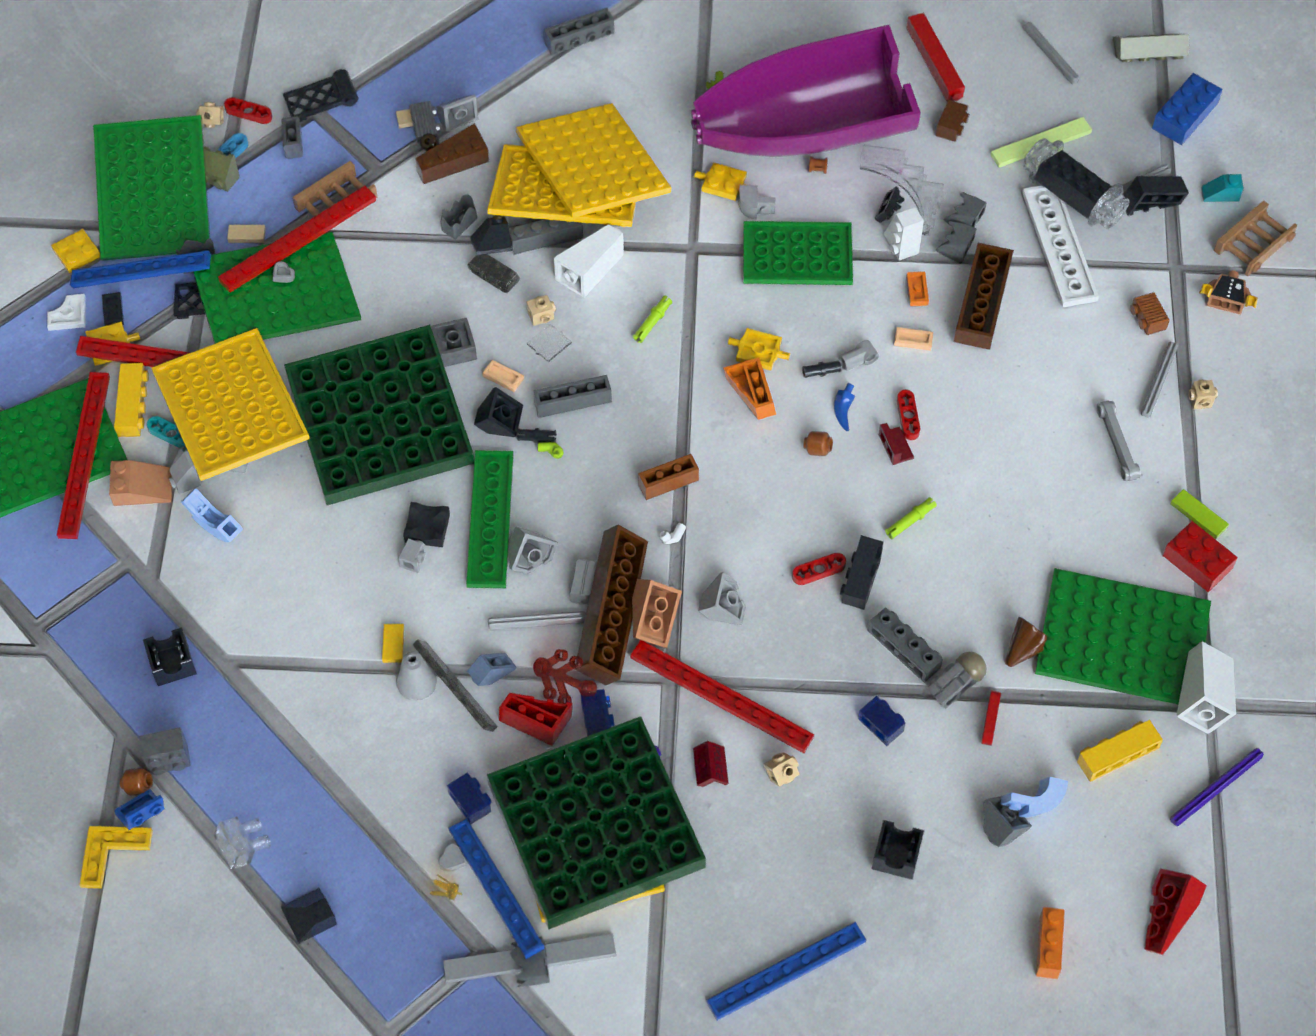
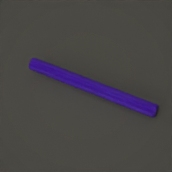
(1216, 787)

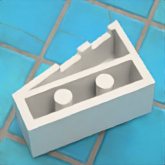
(905, 233)

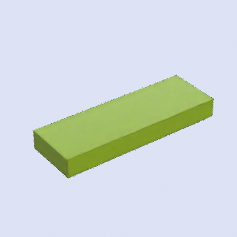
(1199, 514)

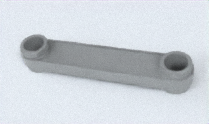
(1128, 469)

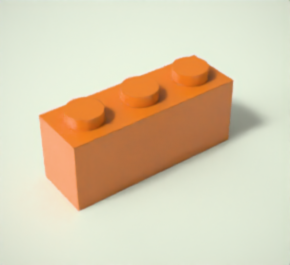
(1050, 943)

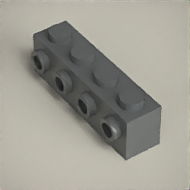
(579, 31)
(543, 234)
(572, 396)
(905, 644)

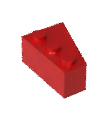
(535, 717)

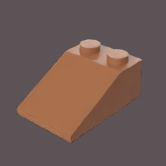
(139, 483)
(654, 611)

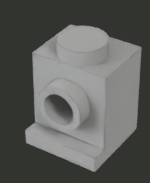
(412, 555)

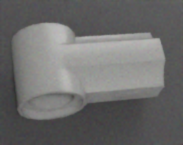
(863, 353)

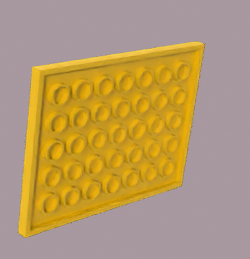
(592, 160)
(525, 192)
(229, 404)

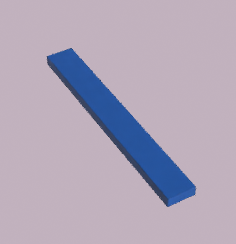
(140, 269)
(496, 889)
(786, 971)

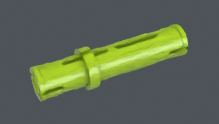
(657, 313)
(917, 513)

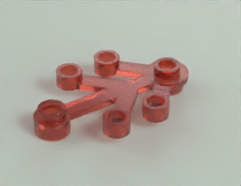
(586, 688)

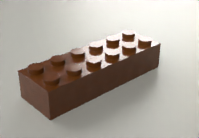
(983, 296)

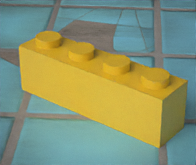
(130, 400)
(1119, 750)

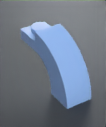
(211, 519)
(1047, 797)

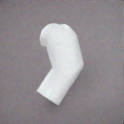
(673, 537)

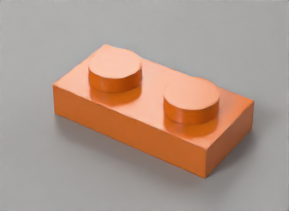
(917, 289)

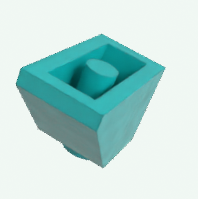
(1223, 189)

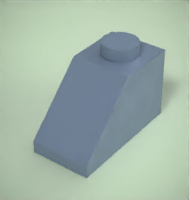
(490, 668)

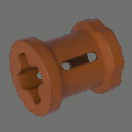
(818, 165)

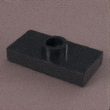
(112, 308)

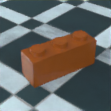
(668, 476)

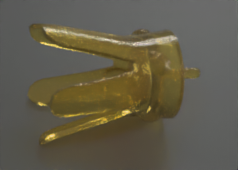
(451, 888)

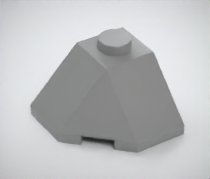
(183, 472)
(529, 550)
(721, 601)

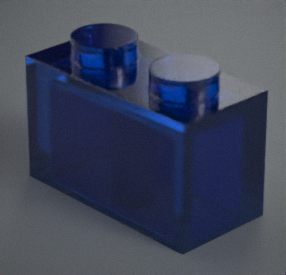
(596, 712)
(882, 720)
(469, 798)

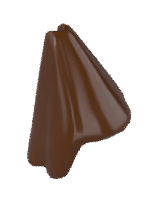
(1025, 642)

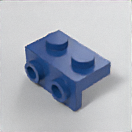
(140, 809)

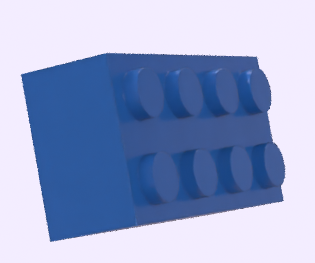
(1187, 108)

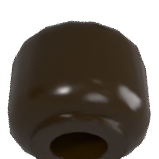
(429, 141)

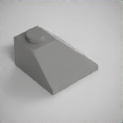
(458, 112)

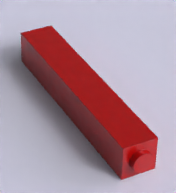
(935, 57)

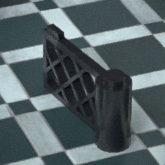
(340, 84)
(192, 309)

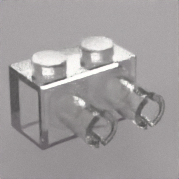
(235, 843)

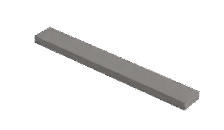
(502, 962)

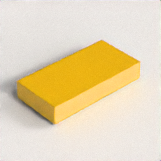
(393, 643)

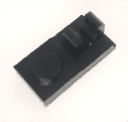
(889, 204)

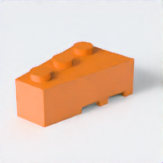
(752, 387)

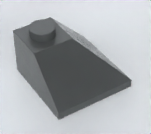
(1002, 823)

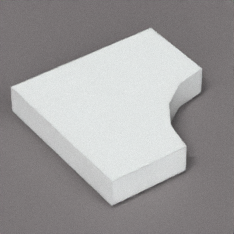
(70, 314)

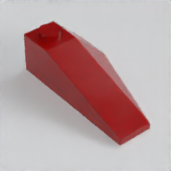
(1174, 903)

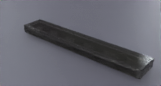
(455, 685)

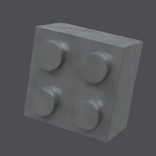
(455, 341)
(165, 751)

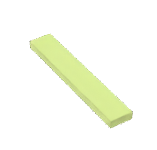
(1019, 149)

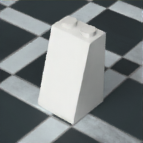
(589, 260)
(1207, 688)

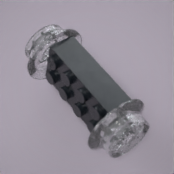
(1075, 183)

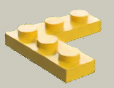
(104, 838)

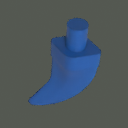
(841, 405)

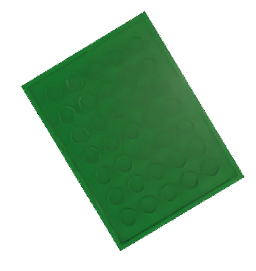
(150, 186)
(313, 300)
(40, 445)
(1120, 635)

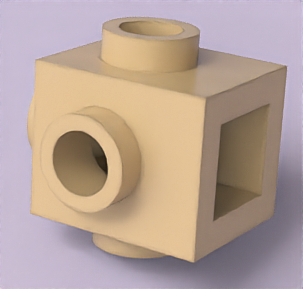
(216, 114)
(540, 310)
(1202, 394)
(782, 768)

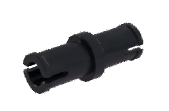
(821, 369)
(536, 435)

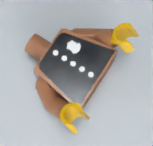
(1228, 293)

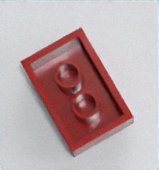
(1200, 556)

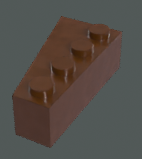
(453, 155)

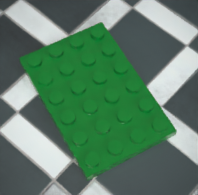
(797, 253)

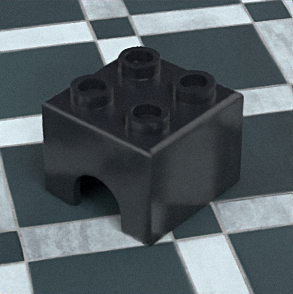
(170, 658)
(897, 850)

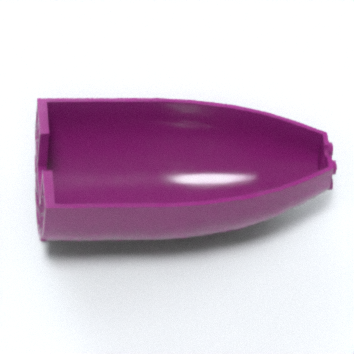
(810, 99)

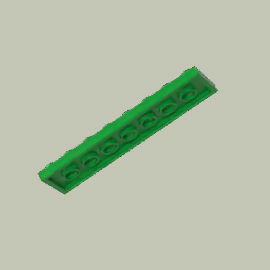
(490, 519)

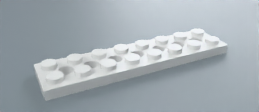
(1053, 252)

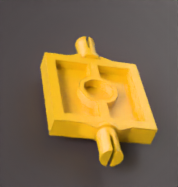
(722, 181)
(111, 332)
(761, 345)

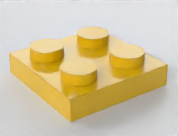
(76, 250)

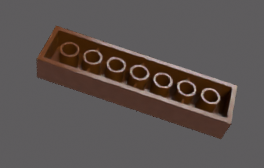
(610, 605)

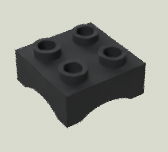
(427, 524)

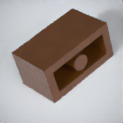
(952, 121)

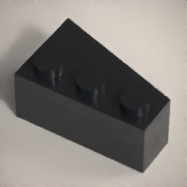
(1155, 191)
(862, 572)

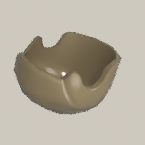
(973, 664)

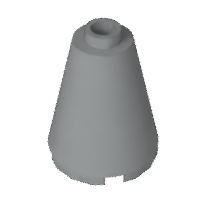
(415, 677)

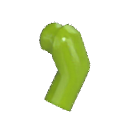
(719, 75)
(552, 448)

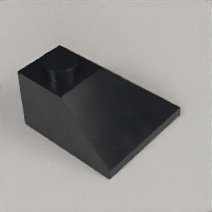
(492, 236)
(499, 414)
(309, 915)

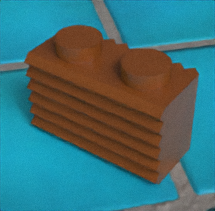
(1150, 313)

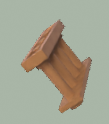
(327, 184)
(1247, 223)

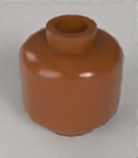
(818, 443)
(136, 781)

